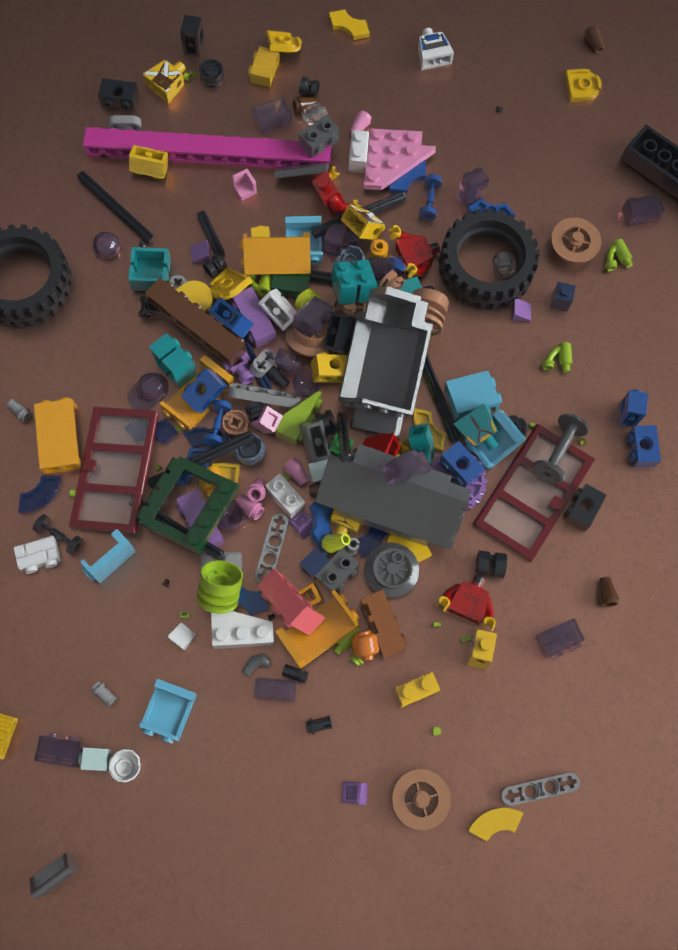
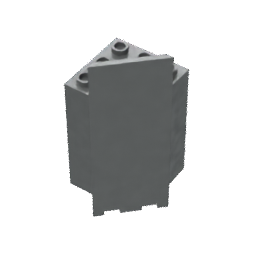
(385, 360)
(419, 510)

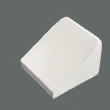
(182, 636)

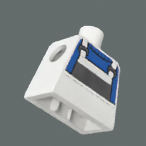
(434, 50)

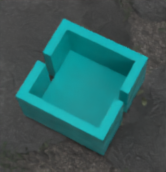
(148, 266)
(348, 277)
(173, 359)

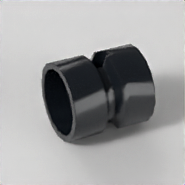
(497, 567)

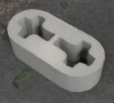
(124, 122)
(260, 360)

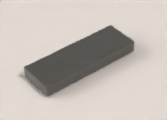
(301, 170)

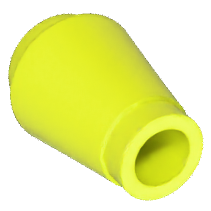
(334, 542)

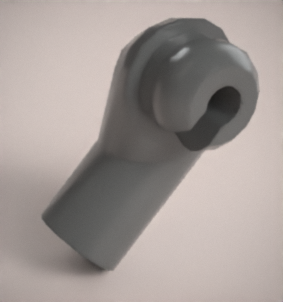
(255, 661)

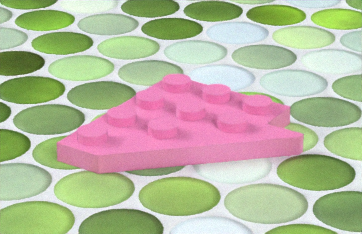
(393, 155)

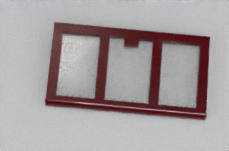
(114, 470)
(526, 506)

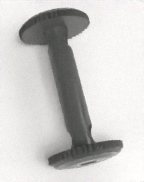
(572, 426)

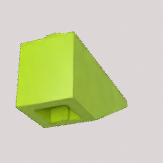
(289, 425)

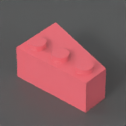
(289, 603)

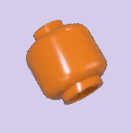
(365, 645)

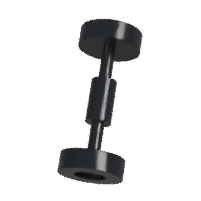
(41, 524)

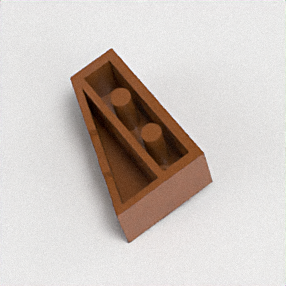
(381, 621)

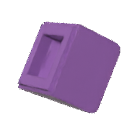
(200, 252)
(521, 310)
(302, 524)
(354, 793)

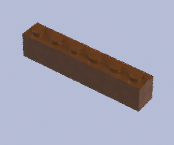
(196, 322)

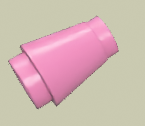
(360, 121)
(296, 471)
(256, 490)
(252, 509)

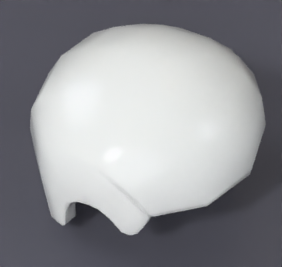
(124, 765)

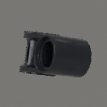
(148, 311)

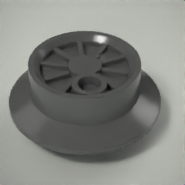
(391, 569)

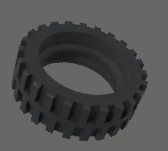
(495, 226)
(56, 287)

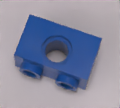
(231, 317)
(214, 388)
(632, 408)
(647, 436)
(461, 455)

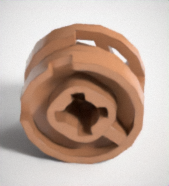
(392, 280)
(235, 423)

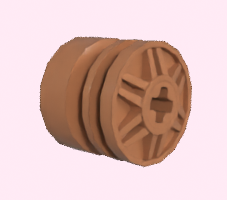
(436, 309)

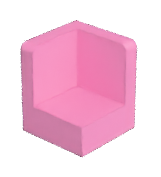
(244, 184)
(267, 421)

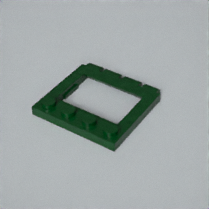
(208, 516)

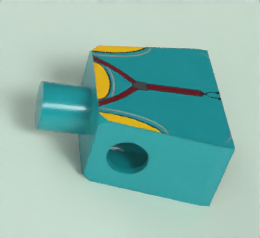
(479, 427)

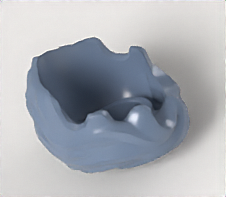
(350, 254)
(251, 452)

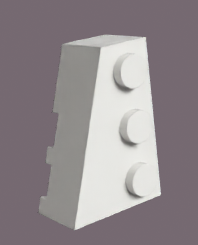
(240, 630)

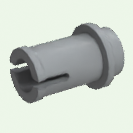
(22, 413)
(354, 549)
(103, 694)

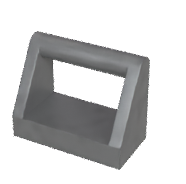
(52, 876)

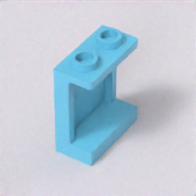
(297, 225)
(470, 392)
(507, 438)
(111, 560)
(167, 711)

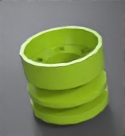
(219, 587)

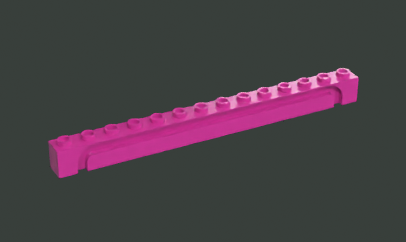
(202, 148)

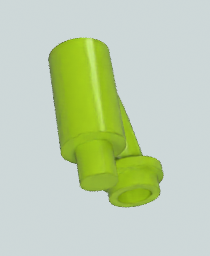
(622, 253)
(264, 285)
(565, 357)
(344, 644)

